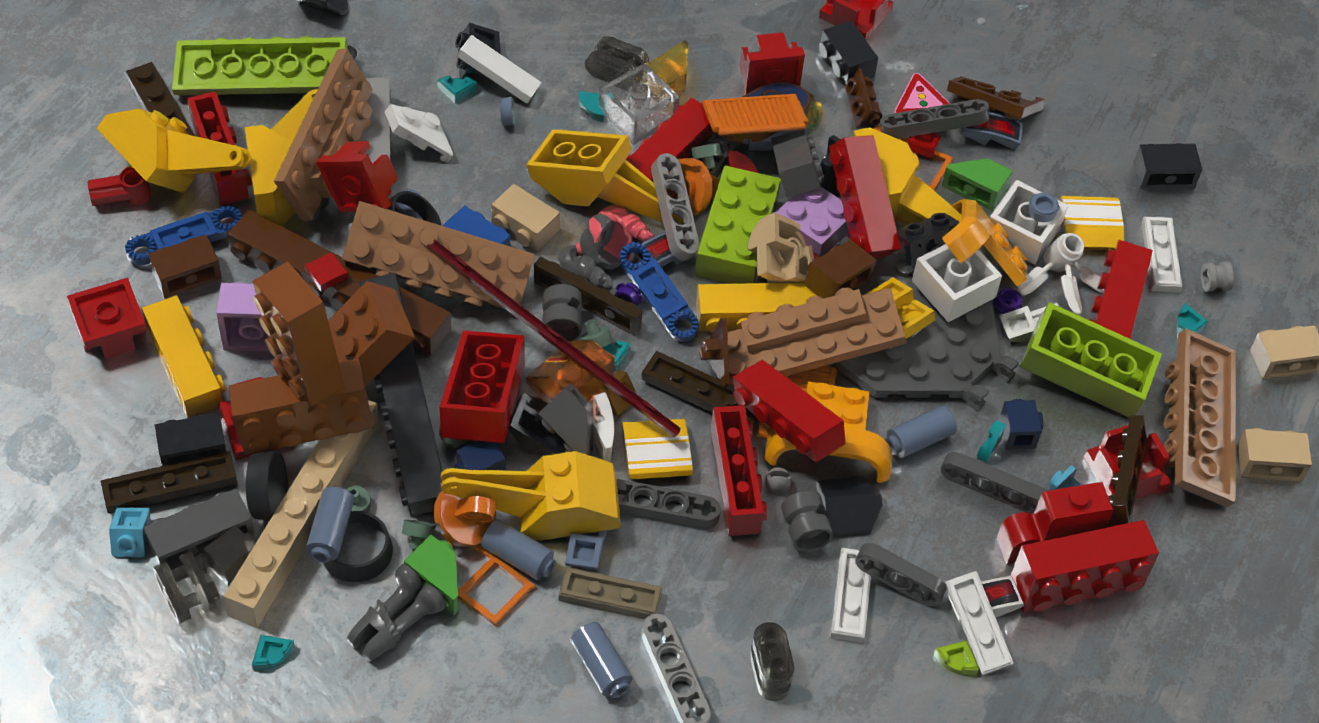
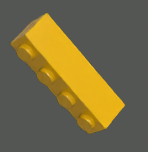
(740, 300)
(183, 356)

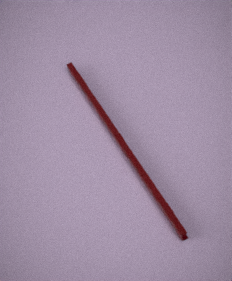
(555, 339)

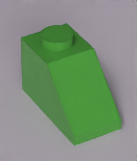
(978, 181)
(436, 565)

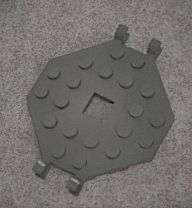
(938, 358)

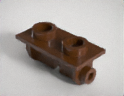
(862, 98)

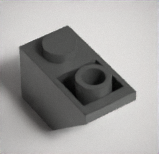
(571, 418)

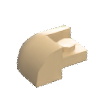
(780, 250)

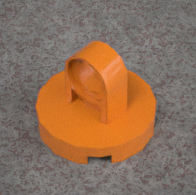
(699, 184)
(464, 519)

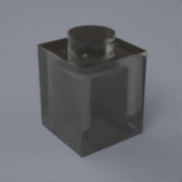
(229, 553)

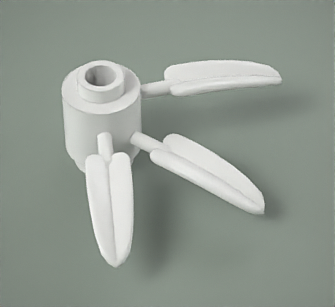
(1059, 258)

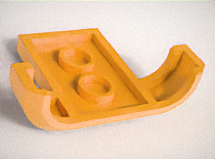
(978, 230)
(852, 407)

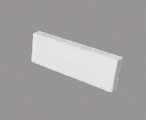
(498, 69)
(1164, 262)
(850, 599)
(979, 623)

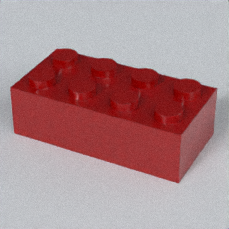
(482, 386)
(1084, 566)

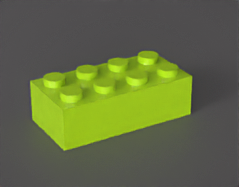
(737, 207)
(1090, 360)

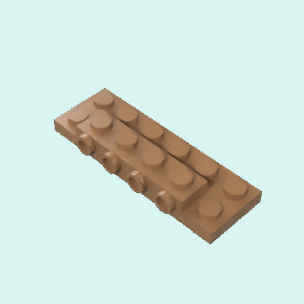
(334, 117)
(399, 245)
(817, 332)
(1202, 418)

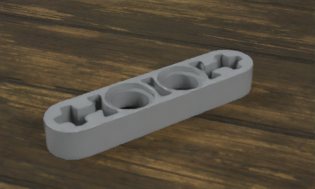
(679, 206)
(678, 672)

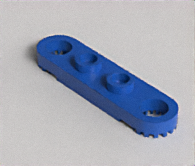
(181, 231)
(659, 292)

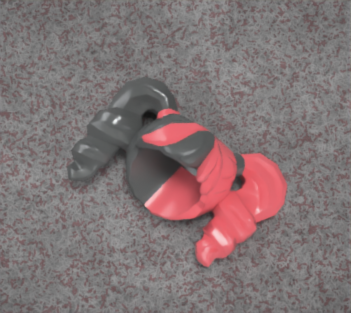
(602, 245)

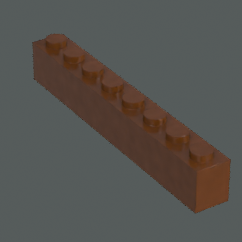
(272, 245)

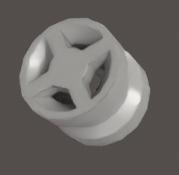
(1217, 276)

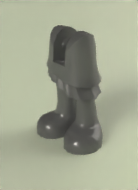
(378, 618)

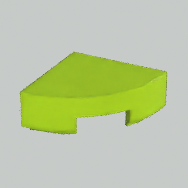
(957, 658)

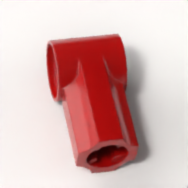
(126, 186)

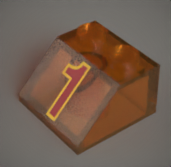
(561, 371)

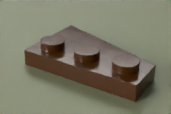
(1005, 101)

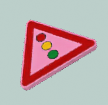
(919, 95)

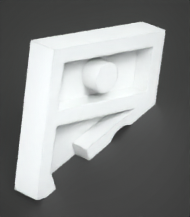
(420, 128)

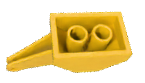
(164, 149)
(268, 152)
(592, 165)
(908, 194)
(551, 498)

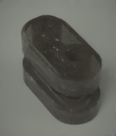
(614, 58)
(193, 570)
(772, 661)

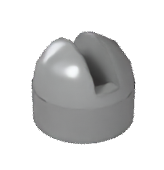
(778, 481)

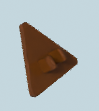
(716, 351)

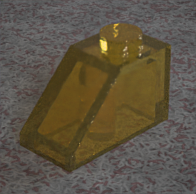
(672, 67)

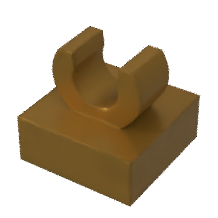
(616, 402)

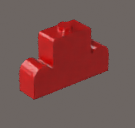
(1057, 515)

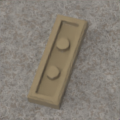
(610, 593)

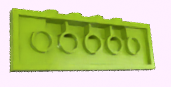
(253, 65)

